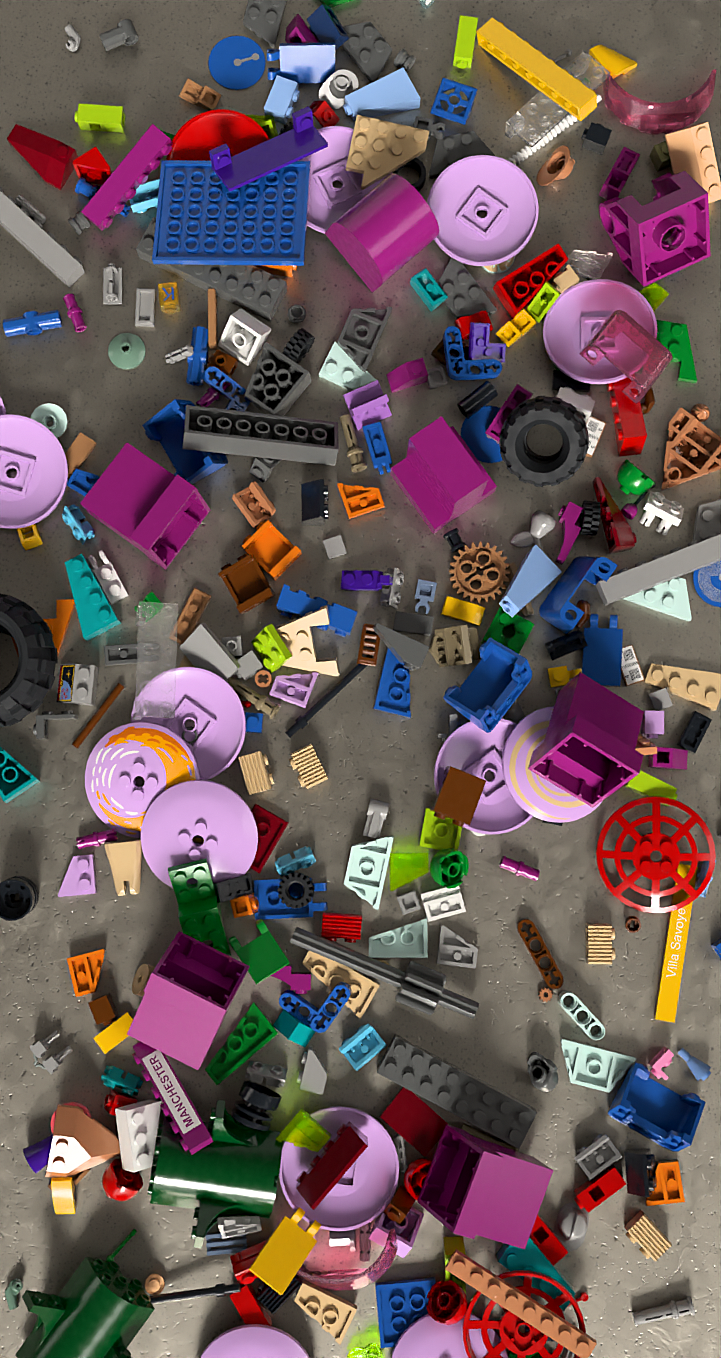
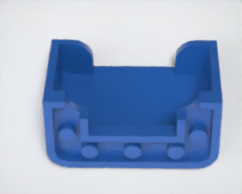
(168, 429)
(491, 685)
(656, 1110)

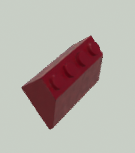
(332, 1164)

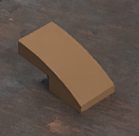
(200, 96)

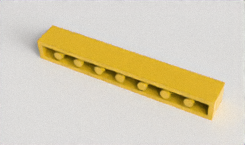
(537, 69)

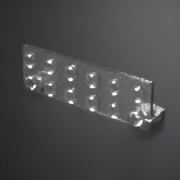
(542, 113)
(155, 660)

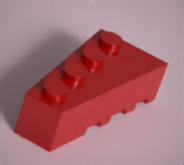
(524, 283)
(627, 419)

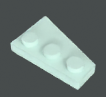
(343, 371)
(402, 942)

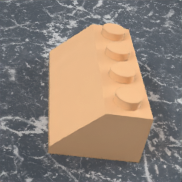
(693, 152)

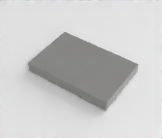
(209, 653)

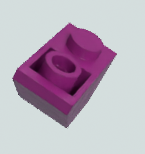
(298, 32)
(668, 758)

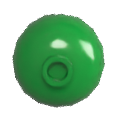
(633, 479)
(449, 867)

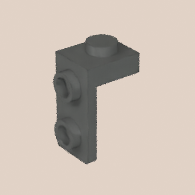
(263, 467)
(40, 729)

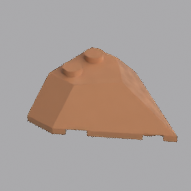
(690, 450)
(78, 1143)

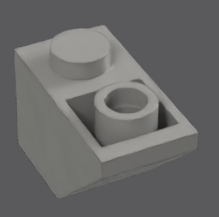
(314, 1074)

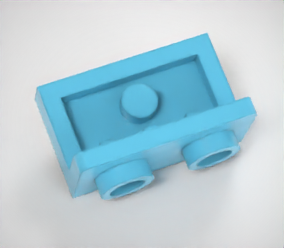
(145, 196)
(362, 1046)

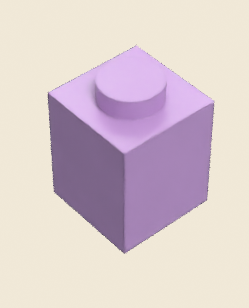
(652, 724)

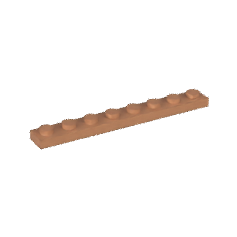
(521, 1304)

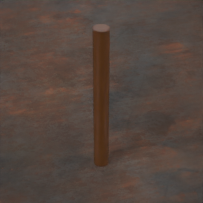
(98, 715)

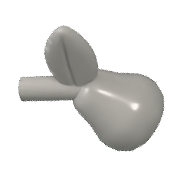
(540, 525)

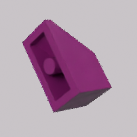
(408, 375)

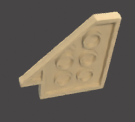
(382, 148)

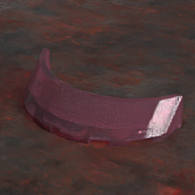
(658, 117)
(354, 1278)

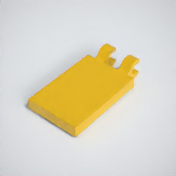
(285, 1252)

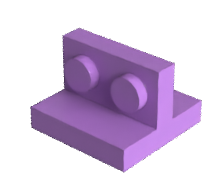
(367, 404)

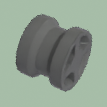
(404, 60)
(79, 223)

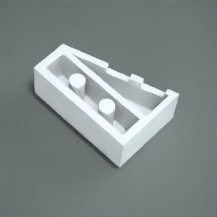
(137, 1133)

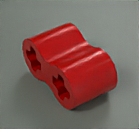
(463, 323)

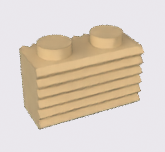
(308, 766)
(255, 772)
(599, 943)
(646, 1233)

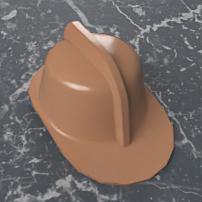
(556, 167)

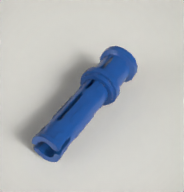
(90, 190)

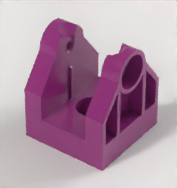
(638, 229)

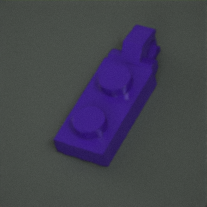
(364, 580)

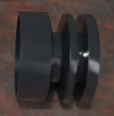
(29, 896)
(254, 1109)

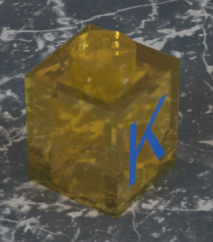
(169, 297)

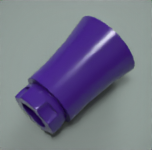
(38, 1154)

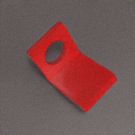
(323, 113)

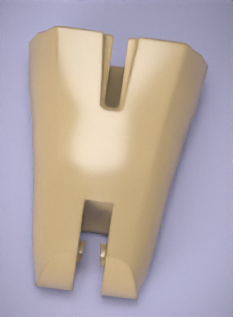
(125, 864)

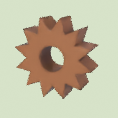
(542, 996)

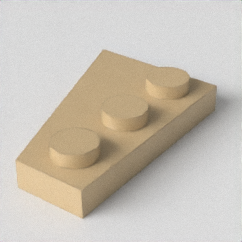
(328, 1309)

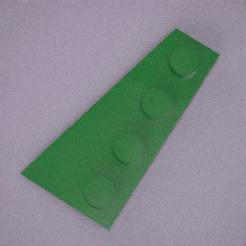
(246, 1040)

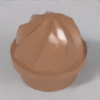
(700, 412)

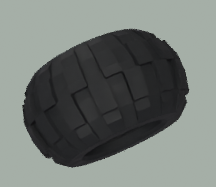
(35, 664)

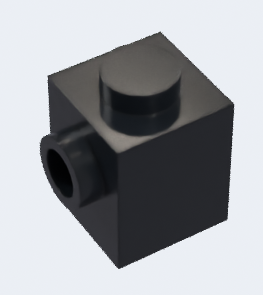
(596, 138)

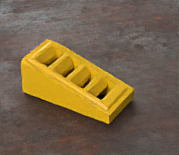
(31, 539)

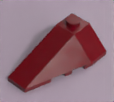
(45, 154)
(615, 526)

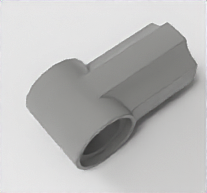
(376, 815)

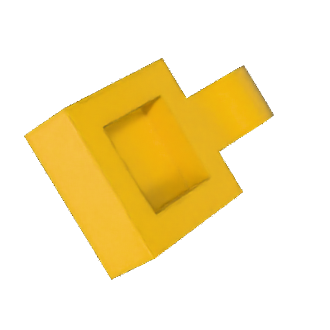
(560, 676)

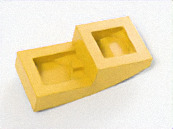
(516, 328)
(463, 611)
(114, 1033)
(63, 1195)

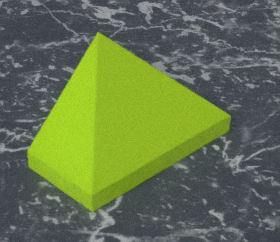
(543, 302)

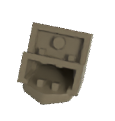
(455, 645)

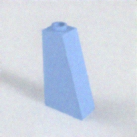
(383, 97)
(530, 579)

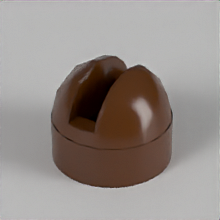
(636, 924)

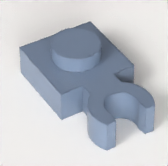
(425, 593)

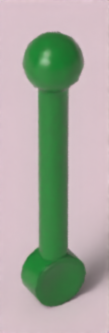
(111, 1257)

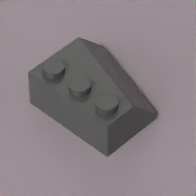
(276, 382)

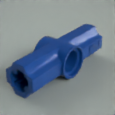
(32, 323)
(200, 357)

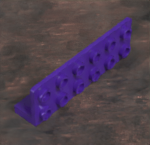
(269, 155)

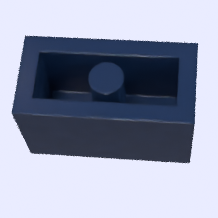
(327, 26)

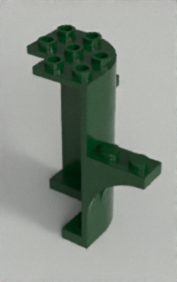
(222, 1179)
(90, 1317)

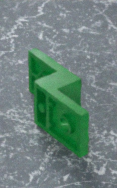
(198, 904)

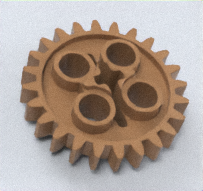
(488, 587)

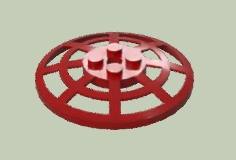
(655, 842)
(508, 1325)

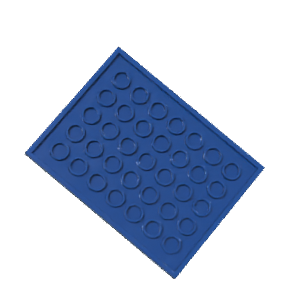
(246, 226)

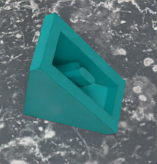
(293, 1028)

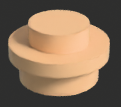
(154, 1284)

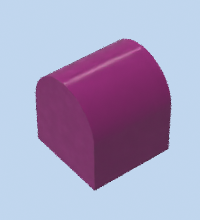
(384, 230)

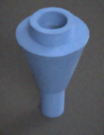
(697, 1067)

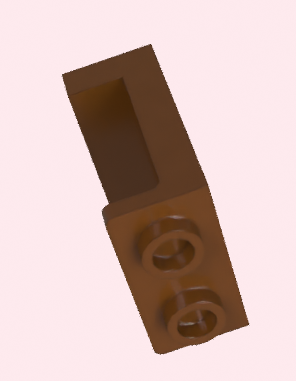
(246, 583)
(458, 796)

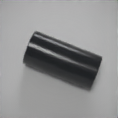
(477, 399)

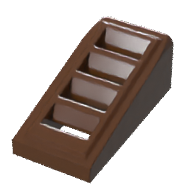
(369, 634)

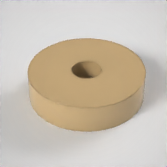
(141, 979)

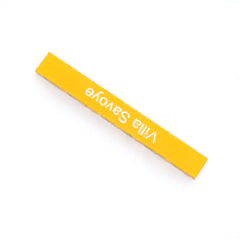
(674, 952)

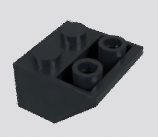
(313, 502)
(639, 1172)

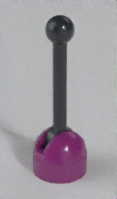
(630, 509)

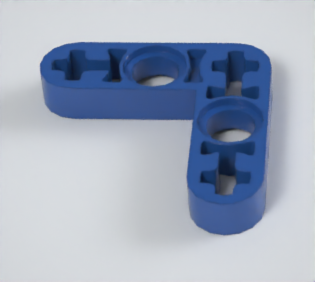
(464, 365)
(233, 401)
(315, 1013)

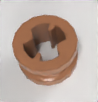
(263, 673)

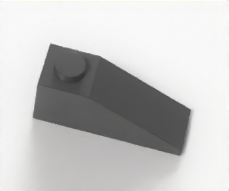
(405, 649)

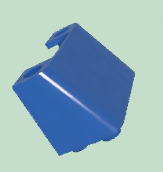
(557, 602)

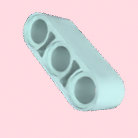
(589, 1020)

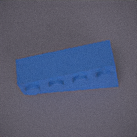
(299, 603)

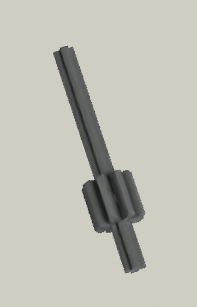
(417, 986)

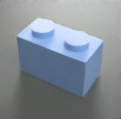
(281, 99)

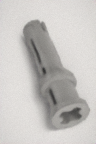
(673, 1310)

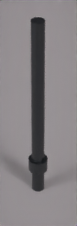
(302, 721)
(219, 1290)

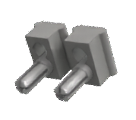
(39, 1048)

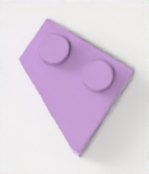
(294, 688)
(79, 877)

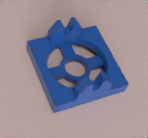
(445, 85)

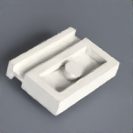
(443, 903)

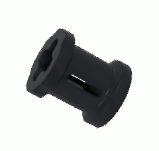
(454, 540)

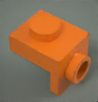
(244, 905)

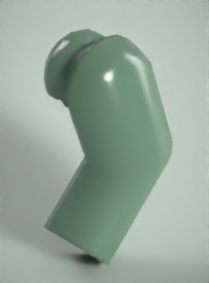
(11, 1293)

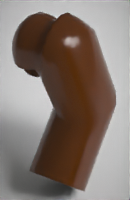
(649, 402)
(585, 607)

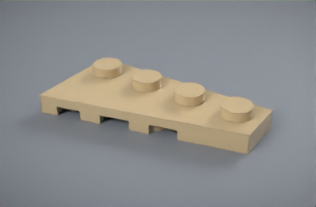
(690, 684)
(332, 973)

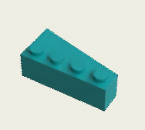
(91, 602)
(13, 777)
(534, 1260)

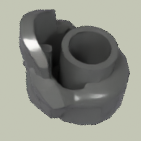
(542, 1072)

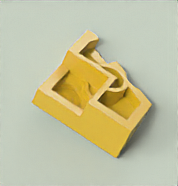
(612, 60)

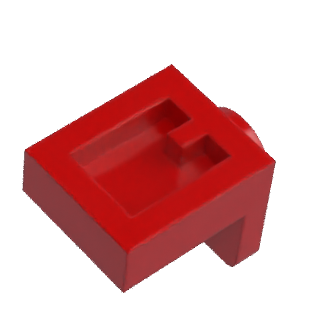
(116, 1100)

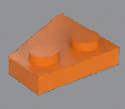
(359, 499)
(86, 971)
(669, 1184)

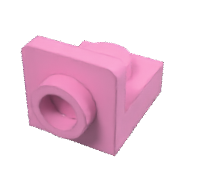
(661, 1060)

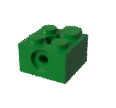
(509, 630)

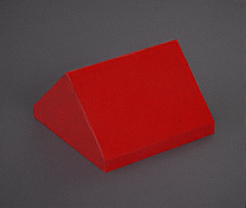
(92, 167)

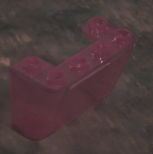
(630, 350)

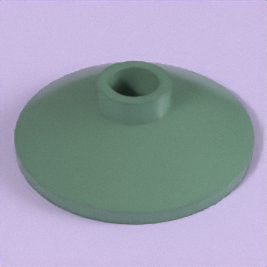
(130, 358)

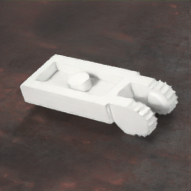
(109, 579)

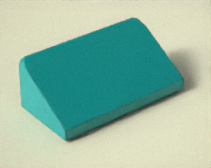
(428, 289)

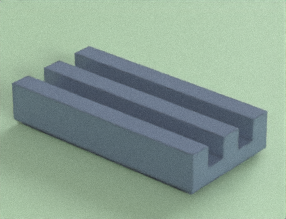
(227, 1250)

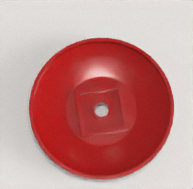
(212, 130)

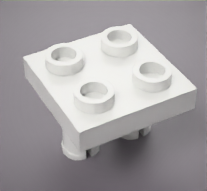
(669, 511)

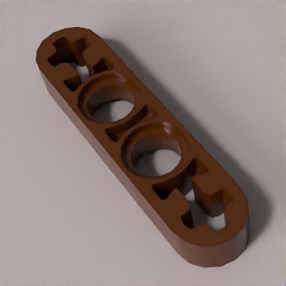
(538, 954)

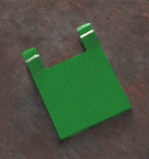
(261, 954)

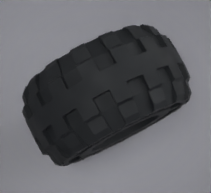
(544, 469)

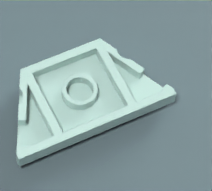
(666, 598)
(368, 868)
(593, 1065)

